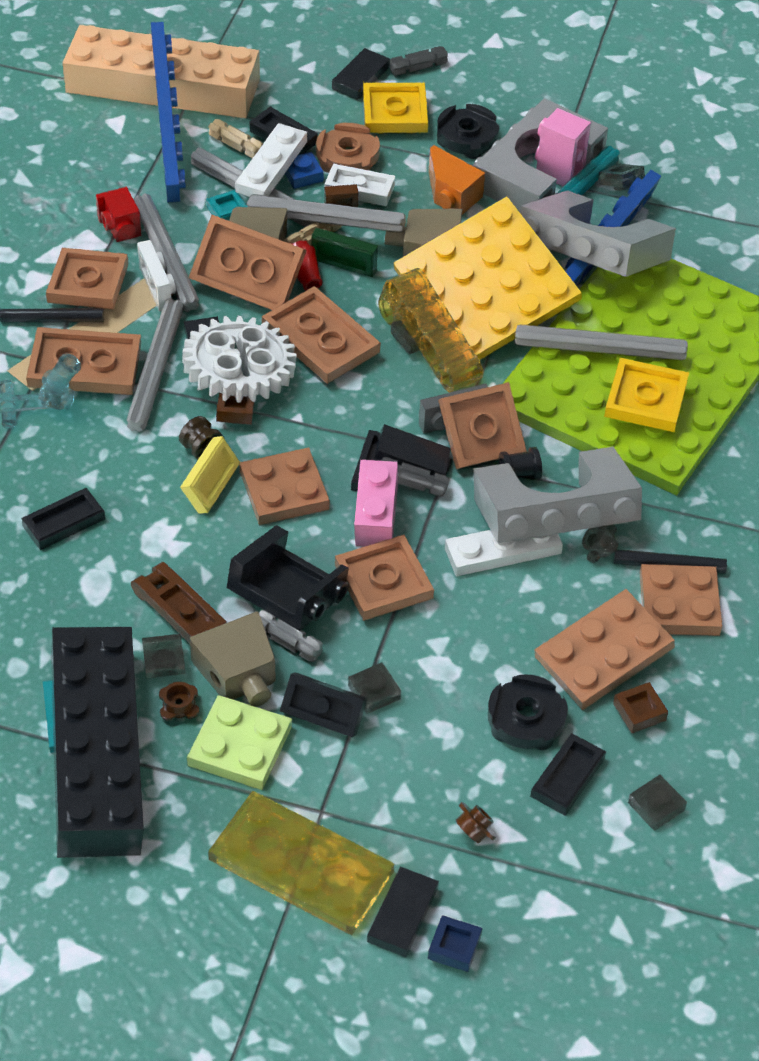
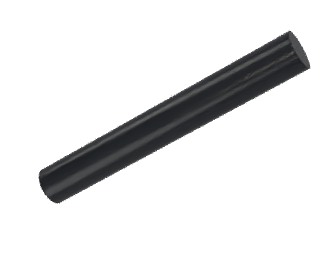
(52, 315)
(636, 558)

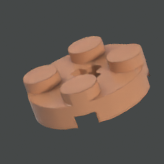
(332, 147)

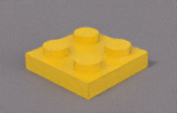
(395, 107)
(646, 394)

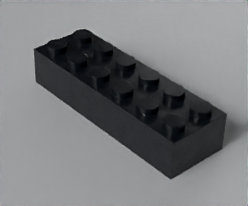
(95, 743)

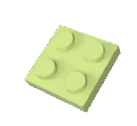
(239, 742)

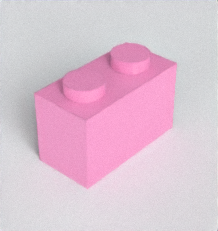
(562, 145)
(375, 502)

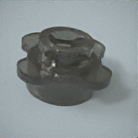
(600, 542)

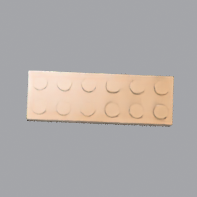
(122, 68)

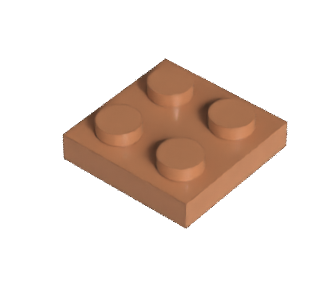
(87, 278)
(482, 425)
(284, 486)
(385, 577)
(682, 598)

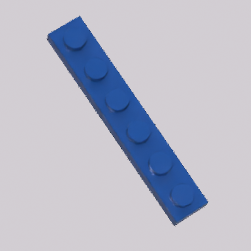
(168, 122)
(624, 213)

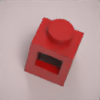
(119, 214)

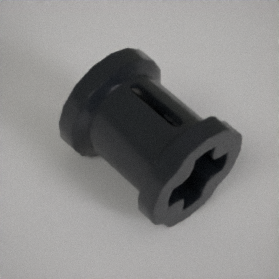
(524, 463)

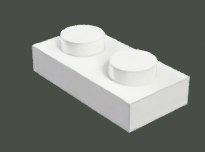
(371, 185)
(153, 270)

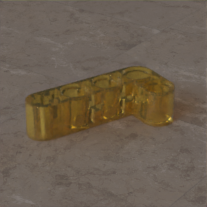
(430, 324)

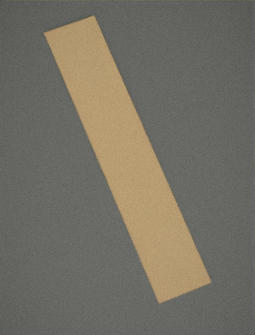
(128, 308)

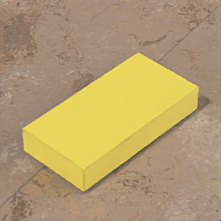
(210, 475)

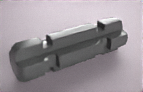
(418, 60)
(420, 478)

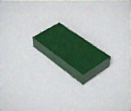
(345, 252)

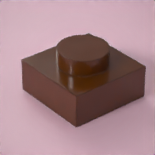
(341, 195)
(234, 412)
(640, 707)

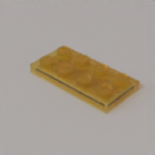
(301, 862)

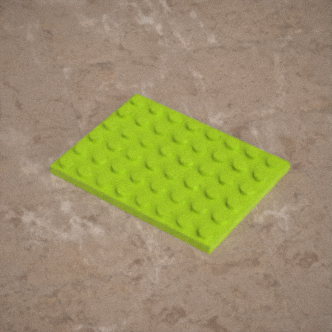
(569, 389)

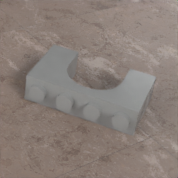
(514, 178)
(565, 227)
(515, 512)

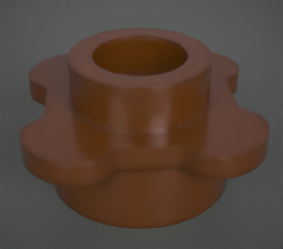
(175, 693)
(475, 823)

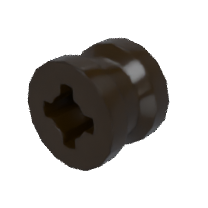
(197, 435)

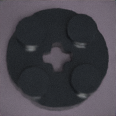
(453, 131)
(524, 731)

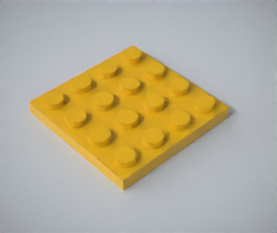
(493, 276)

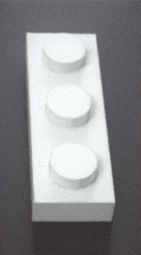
(271, 161)
(483, 552)

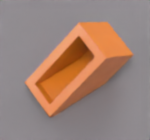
(454, 181)

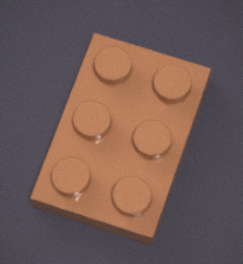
(247, 263)
(323, 334)
(106, 359)
(604, 649)

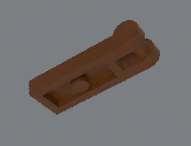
(176, 601)

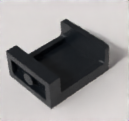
(283, 581)

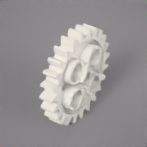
(217, 365)

